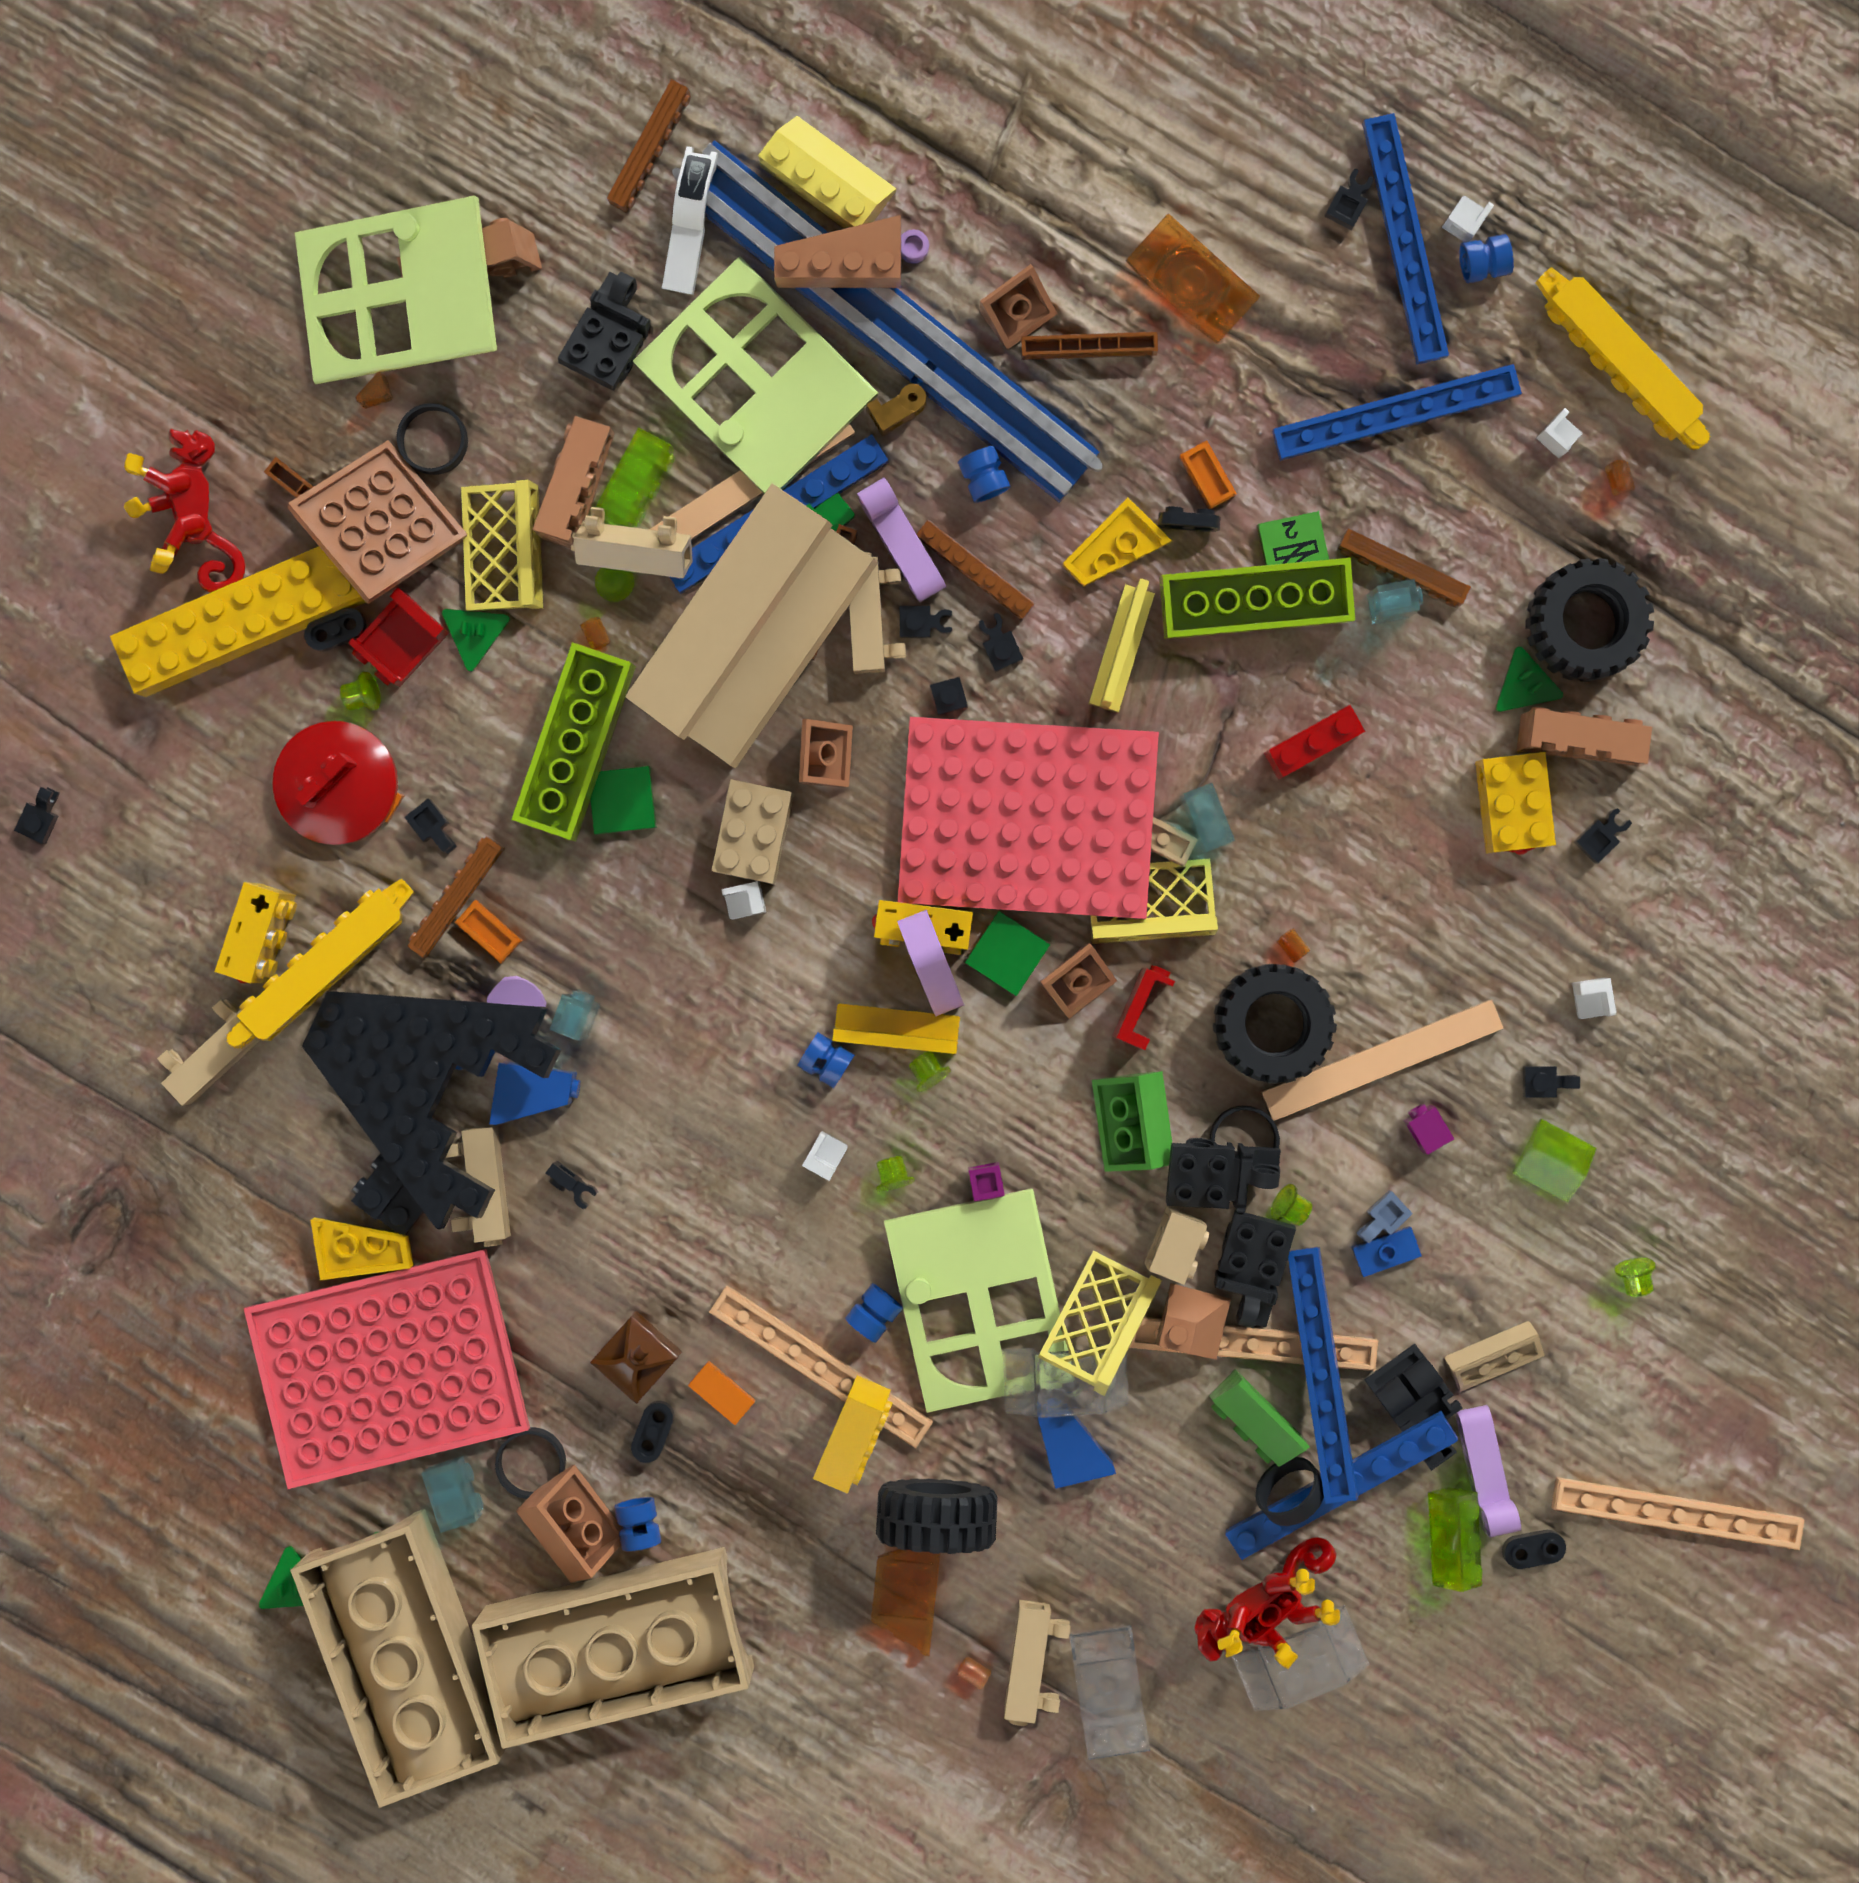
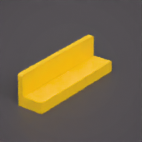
(896, 1028)

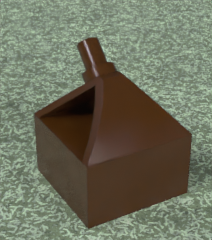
(636, 1357)

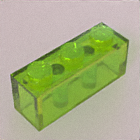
(636, 479)
(1455, 1539)

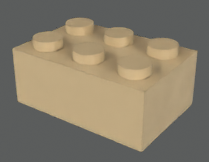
(752, 832)

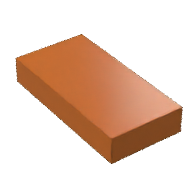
(1207, 475)
(488, 931)
(721, 1393)

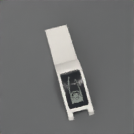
(688, 221)

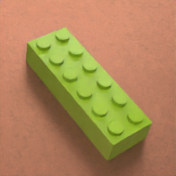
(1257, 598)
(573, 742)

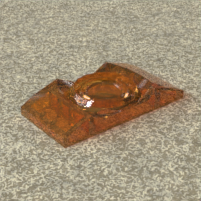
(1192, 279)

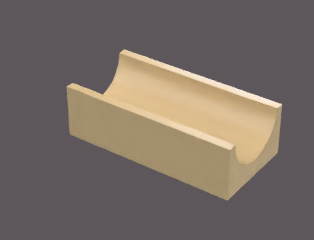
(752, 627)
(611, 1648)
(400, 1658)

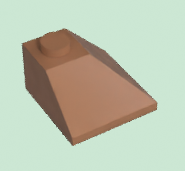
(1192, 1321)

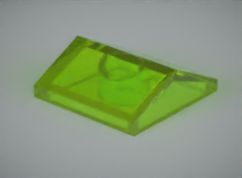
(1555, 1160)

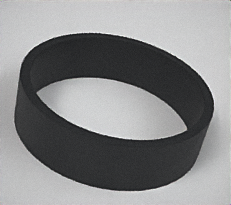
(409, 416)
(1237, 1108)
(498, 1462)
(1303, 1510)

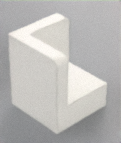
(1466, 219)
(1559, 434)
(744, 900)
(1594, 998)
(825, 1155)

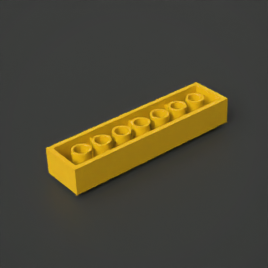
(232, 621)

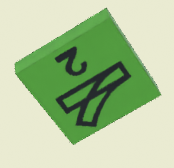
(1293, 539)

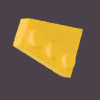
(1115, 543)
(357, 1250)

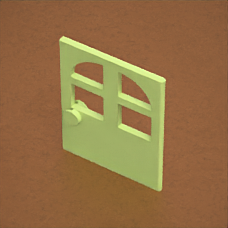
(441, 284)
(790, 412)
(963, 1252)

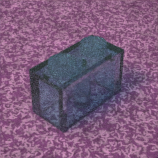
(1394, 601)
(1207, 818)
(575, 1015)
(452, 1493)

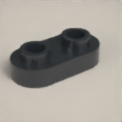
(1175, 518)
(336, 628)
(652, 1430)
(1535, 1549)

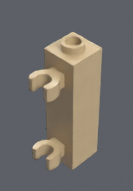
(632, 548)
(866, 624)
(207, 1063)
(484, 1162)
(1027, 1663)

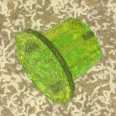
(614, 584)
(361, 693)
(928, 1071)
(893, 1174)
(1291, 1206)
(1636, 1275)

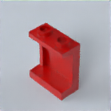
(398, 639)
(1135, 1005)

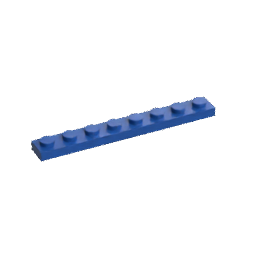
(1405, 238)
(1396, 412)
(814, 489)
(1322, 1376)
(1369, 1470)

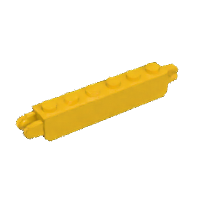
(1624, 358)
(321, 966)

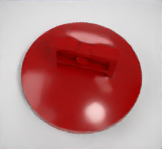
(335, 783)

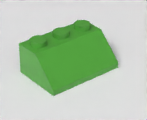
(1133, 1121)
(1257, 1420)

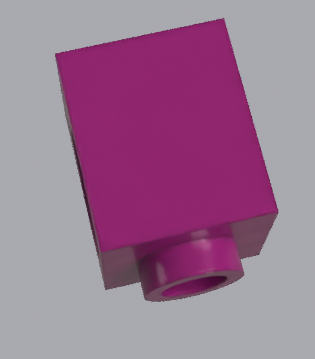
(1428, 1128)
(986, 1181)

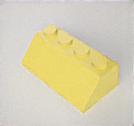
(825, 174)

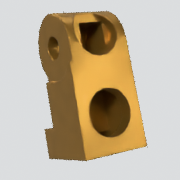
(898, 410)

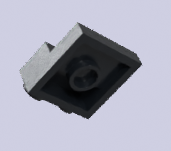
(386, 1198)

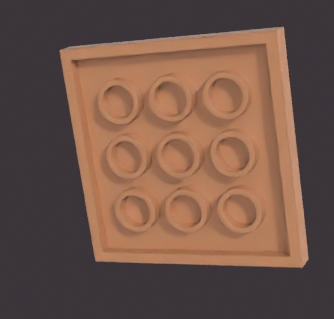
(377, 521)

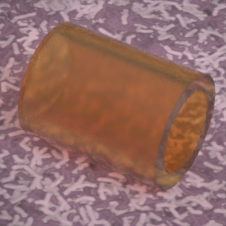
(595, 633)
(1293, 945)
(973, 1672)

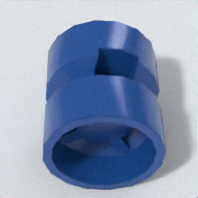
(1491, 257)
(984, 475)
(830, 1070)
(873, 1313)
(635, 1513)

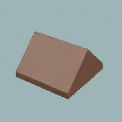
(1017, 307)
(825, 753)
(1078, 980)

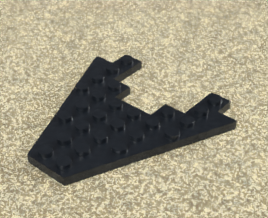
(393, 1065)

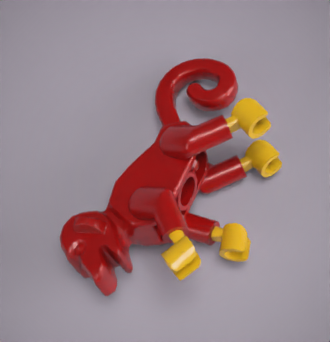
(188, 498)
(1263, 1607)

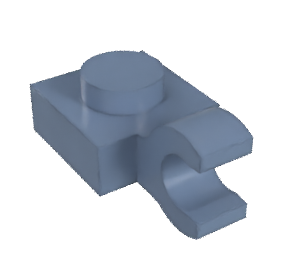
(1387, 1215)

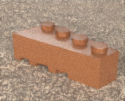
(507, 248)
(843, 258)
(574, 481)
(1584, 737)

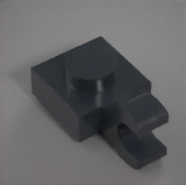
(38, 820)
(429, 823)
(1544, 1081)
(564, 1178)

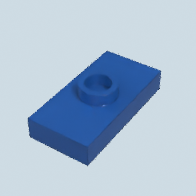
(1386, 1251)

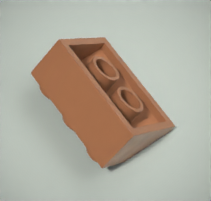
(572, 1524)

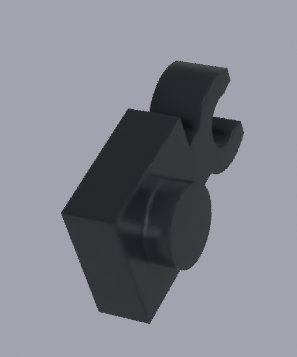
(1348, 203)
(918, 621)
(1001, 647)
(1599, 839)

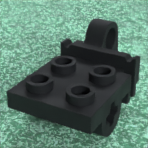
(607, 334)
(1215, 1174)
(1253, 1264)
(1413, 1392)

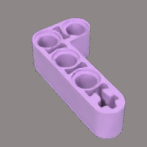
(900, 539)
(930, 963)
(1485, 1471)

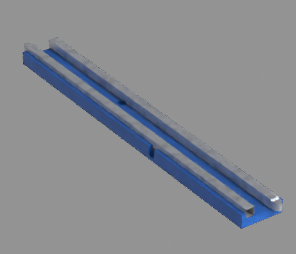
(907, 338)

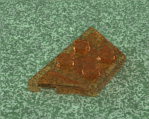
(906, 1596)

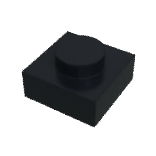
(948, 696)

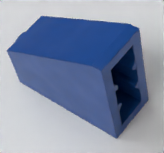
(524, 1093)
(1073, 1451)

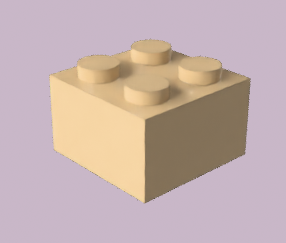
(1176, 1245)

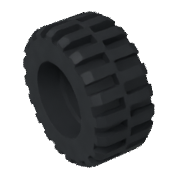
(1622, 596)
(1316, 1032)
(936, 1516)

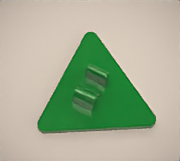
(474, 633)
(1526, 684)
(282, 1588)

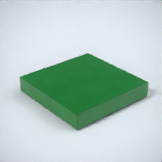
(623, 801)
(1007, 953)

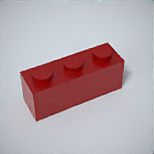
(1314, 742)

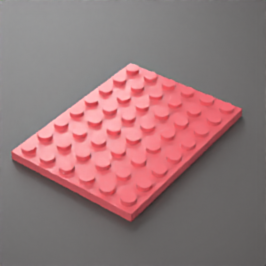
(1028, 817)
(386, 1368)

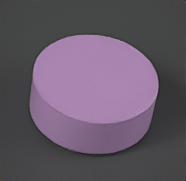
(914, 246)

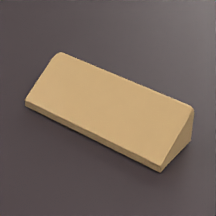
(1494, 1356)

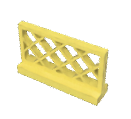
(526, 540)
(1122, 647)
(1162, 926)
(1124, 1334)

